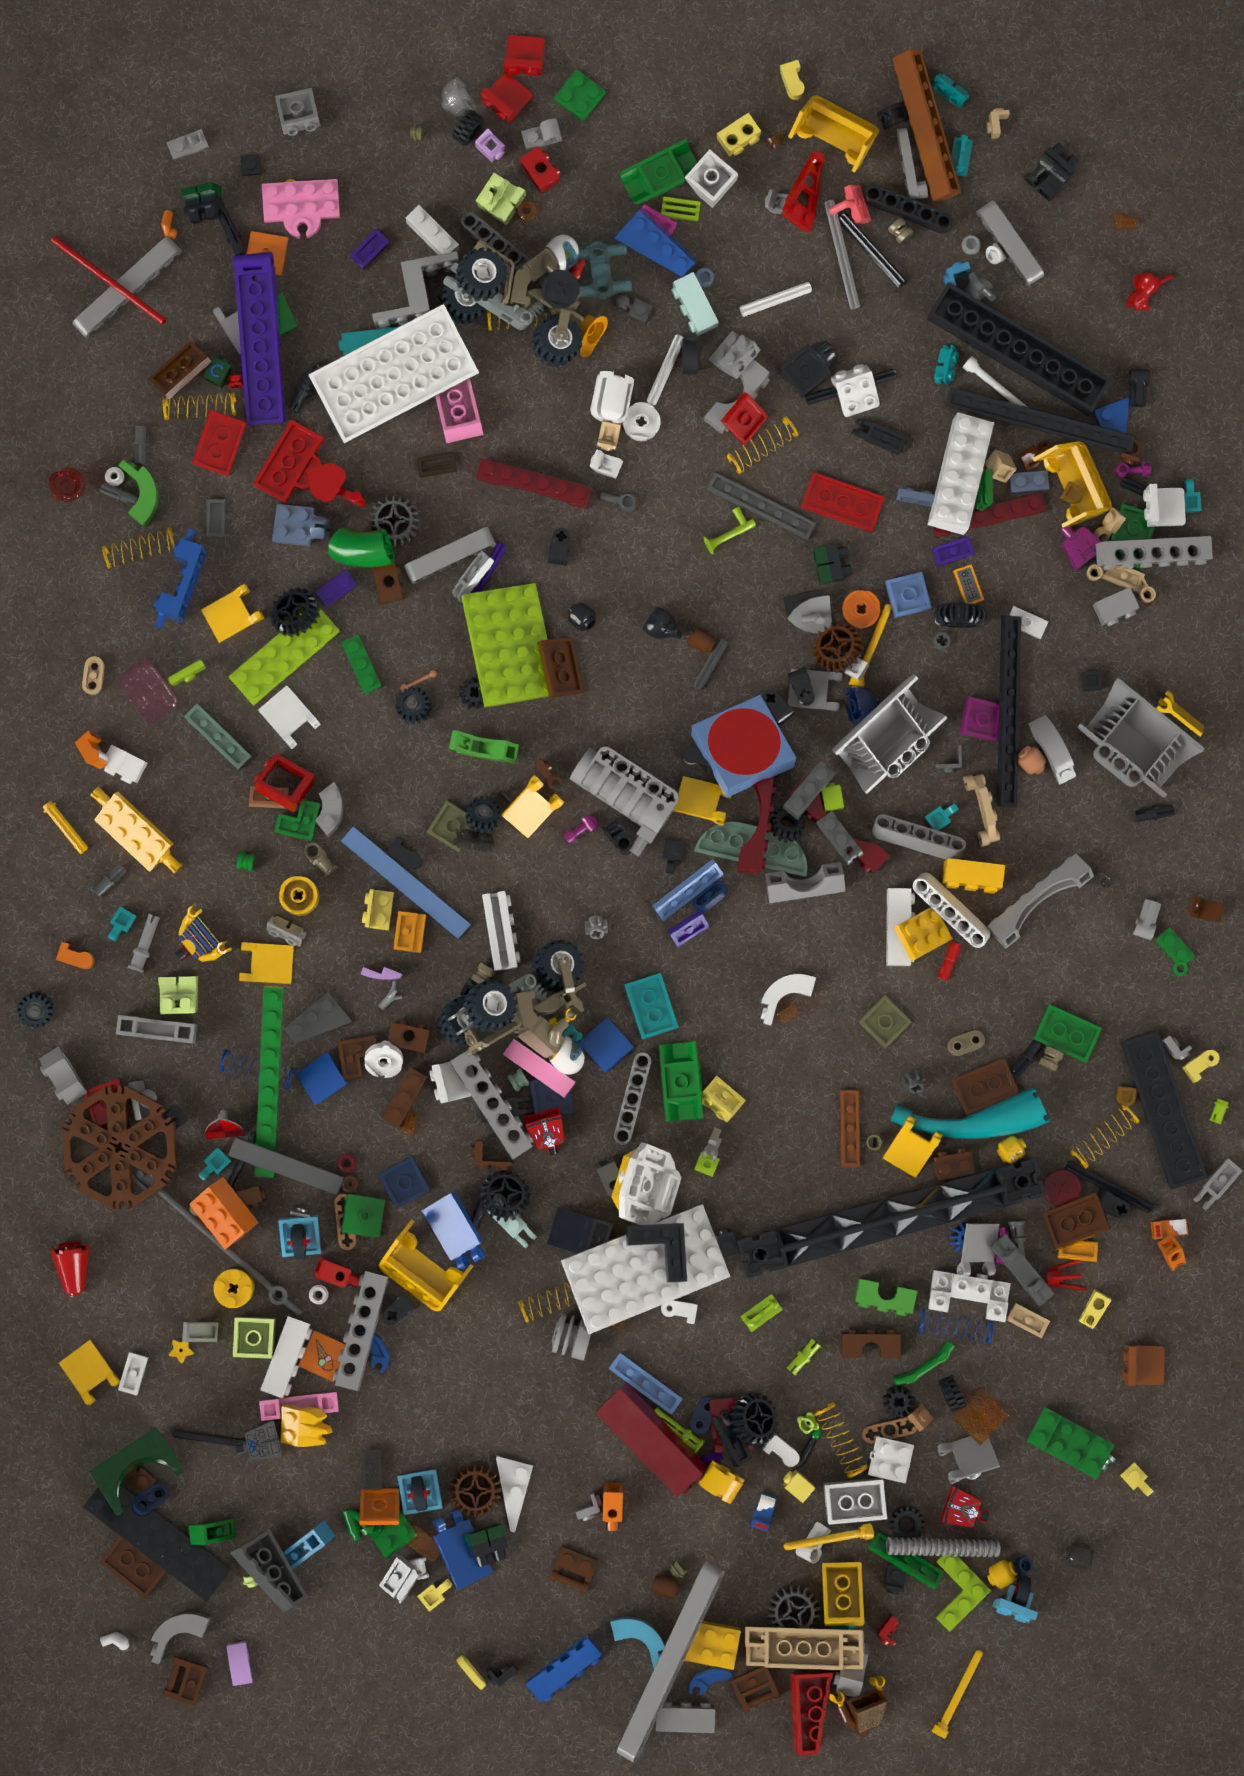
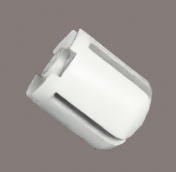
(611, 397)

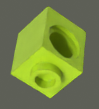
(832, 797)
(706, 1165)

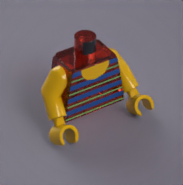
(199, 939)

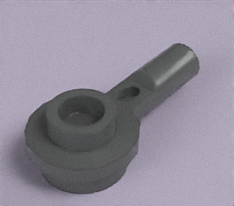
(627, 502)

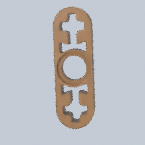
(338, 1217)
(905, 1432)

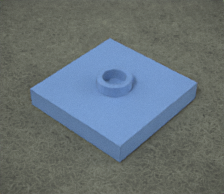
(908, 594)

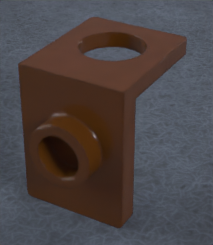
(1132, 458)
(1206, 909)

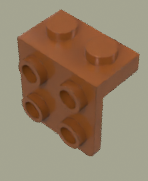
(1143, 1365)

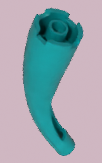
(1004, 1118)

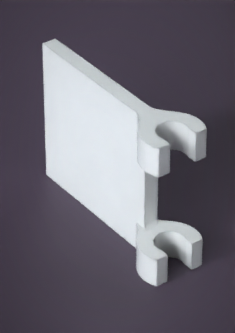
(287, 714)

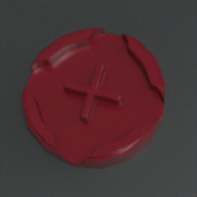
(1062, 1188)

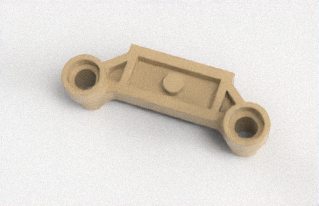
(1124, 578)
(984, 799)

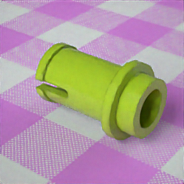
(1219, 1111)

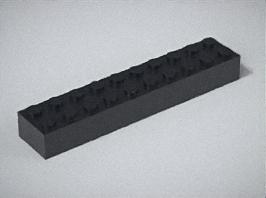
(1018, 349)

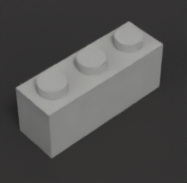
(686, 1718)

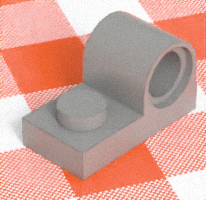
(544, 135)

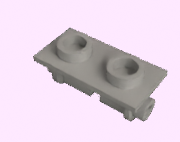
(277, 928)

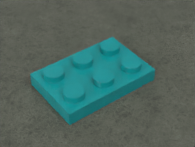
(651, 1006)

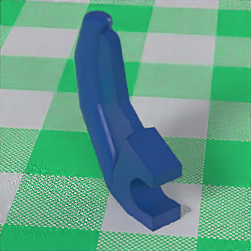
(379, 1352)
(706, 1677)

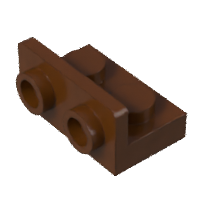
(953, 1165)

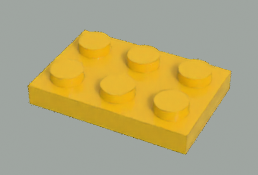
(922, 933)

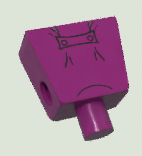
(1079, 546)

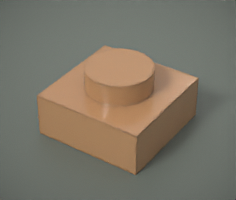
(920, 1417)

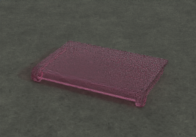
(148, 691)

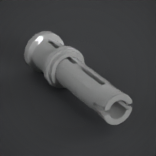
(141, 952)

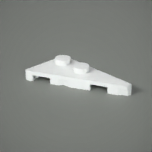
(514, 1483)

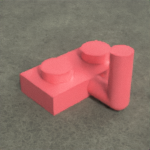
(855, 201)

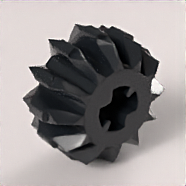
(467, 693)
(897, 1408)

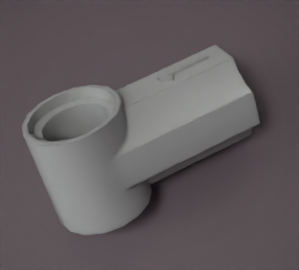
(1146, 922)

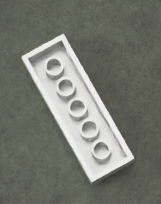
(960, 473)

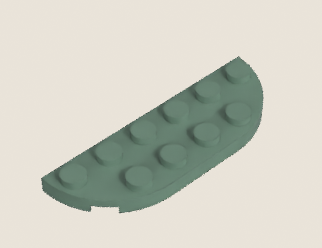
(728, 839)

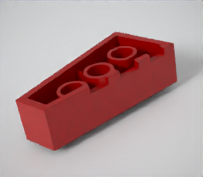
(809, 1703)

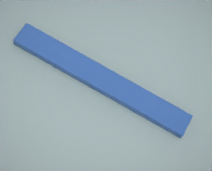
(405, 882)

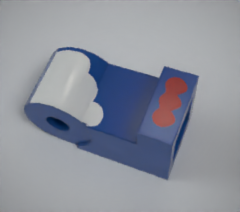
(763, 1511)

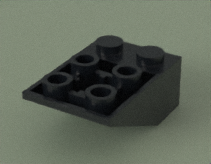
(578, 1231)

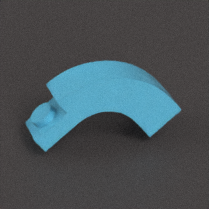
(637, 1628)

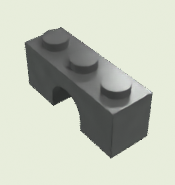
(808, 790)

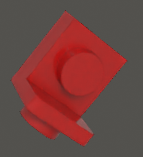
(887, 1627)

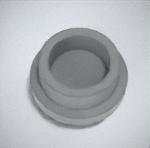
(971, 244)

